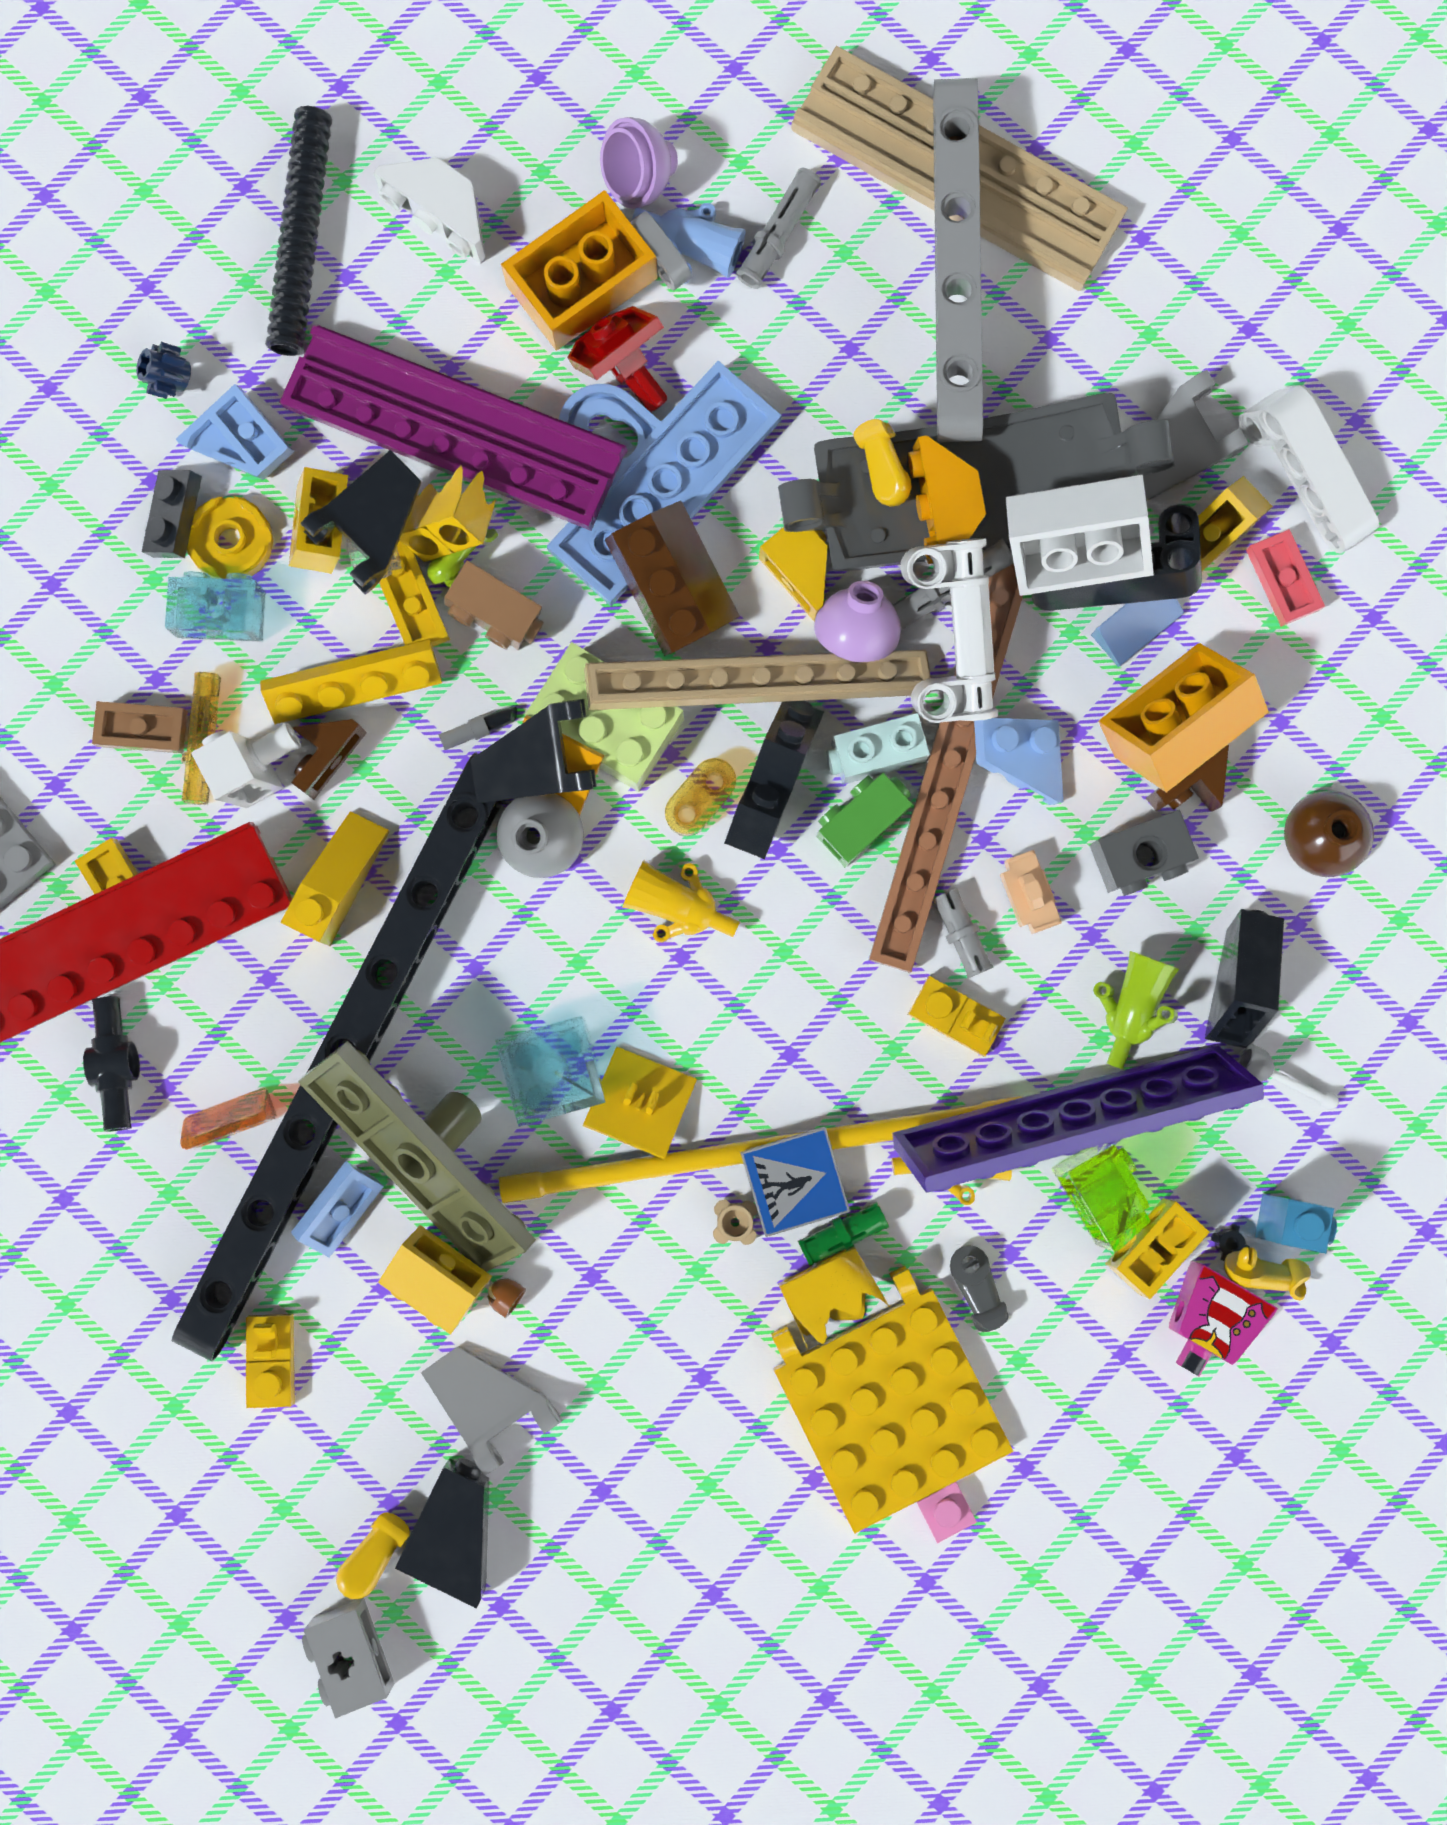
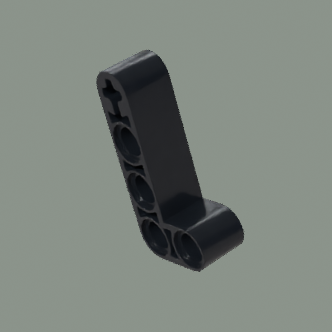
(1176, 550)

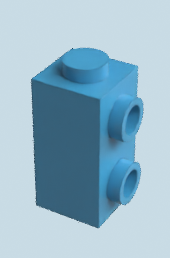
(1296, 1223)

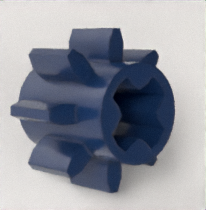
(163, 370)

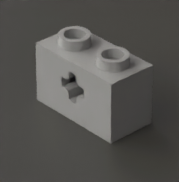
(354, 1635)

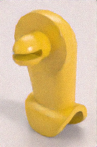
(888, 478)
(1251, 1272)
(366, 1564)

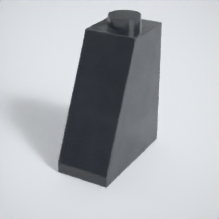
(1247, 979)
(452, 1534)

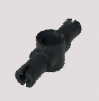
(111, 1064)

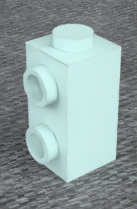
(878, 749)

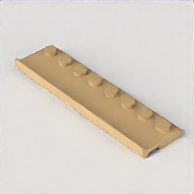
(1023, 200)

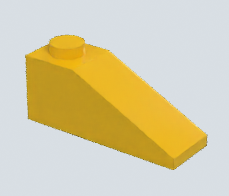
(335, 879)

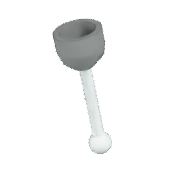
(1261, 1065)

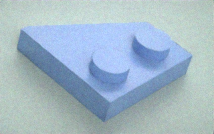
(237, 435)
(1023, 753)

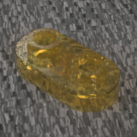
(699, 797)

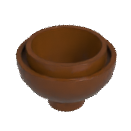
(1311, 838)

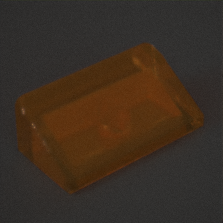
(227, 1119)

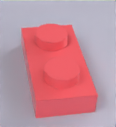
(1285, 577)

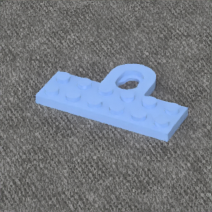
(673, 461)

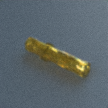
(202, 724)

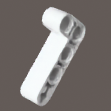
(1313, 463)

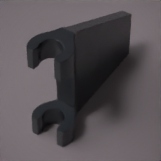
(369, 516)
(531, 759)

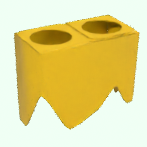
(461, 526)
(829, 1290)

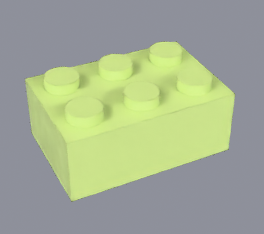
(627, 737)

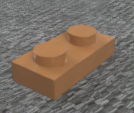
(139, 727)

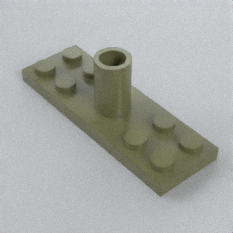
(420, 1154)

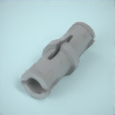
(962, 933)

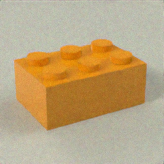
(580, 270)
(1183, 716)

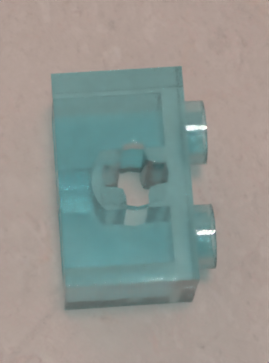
(234, 620)

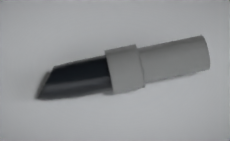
(478, 727)

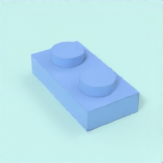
(337, 1209)

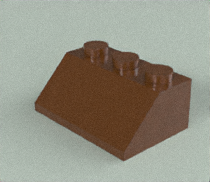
(672, 577)

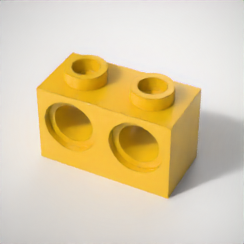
(1158, 1248)

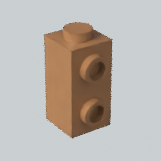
(494, 607)

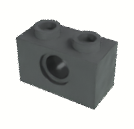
(1166, 838)

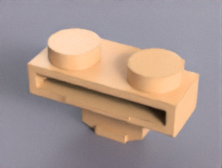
(1030, 893)

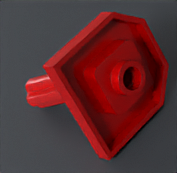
(615, 346)

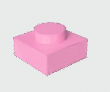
(946, 1512)

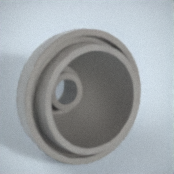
(559, 835)

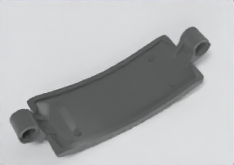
(1017, 456)

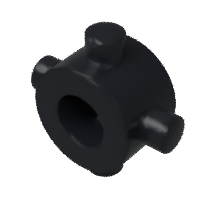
(1229, 1241)

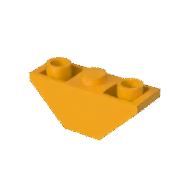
(949, 494)

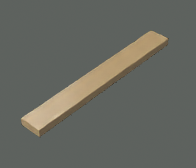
(751, 680)

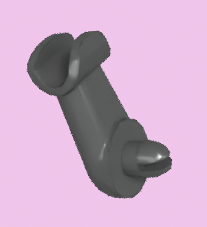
(975, 1280)

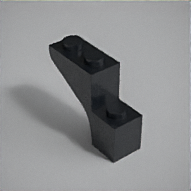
(773, 777)

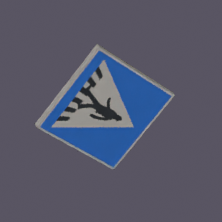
(795, 1181)

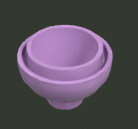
(636, 162)
(858, 623)

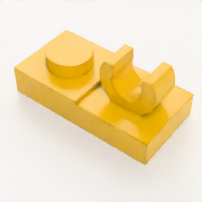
(956, 1016)
(270, 1361)

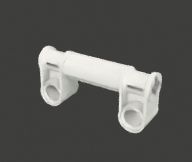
(961, 568)

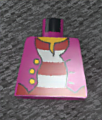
(1216, 1318)

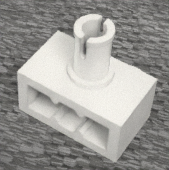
(241, 768)

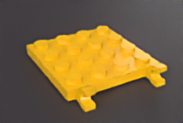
(891, 1406)

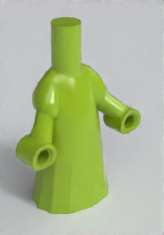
(1141, 994)

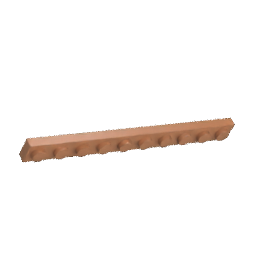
(938, 806)

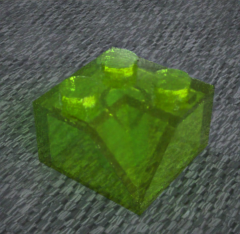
(1104, 1194)

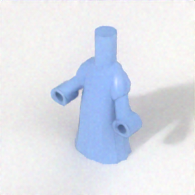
(701, 237)

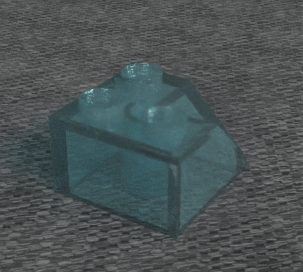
(551, 1070)

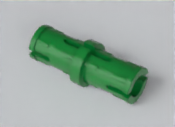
(843, 1233)

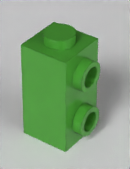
(863, 820)

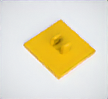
(641, 1102)

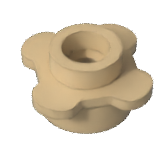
(744, 1231)

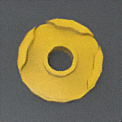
(223, 514)

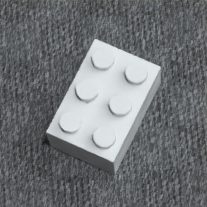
(1080, 535)

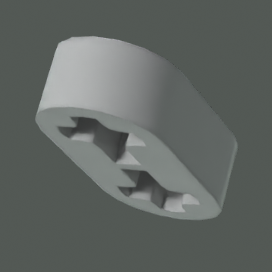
(670, 263)

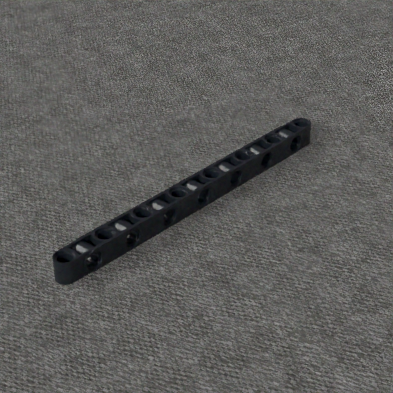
(362, 1020)

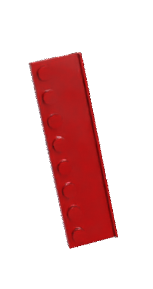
(137, 927)

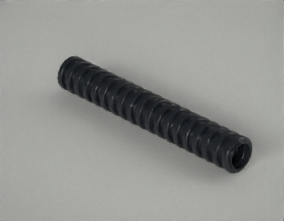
(299, 230)

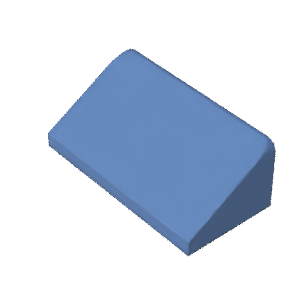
(1135, 627)

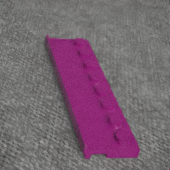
(453, 426)

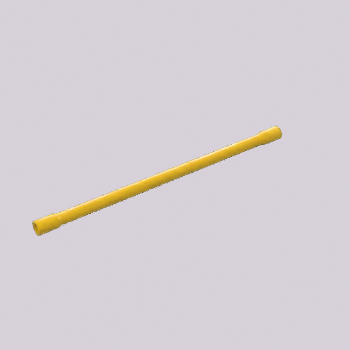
(537, 1184)

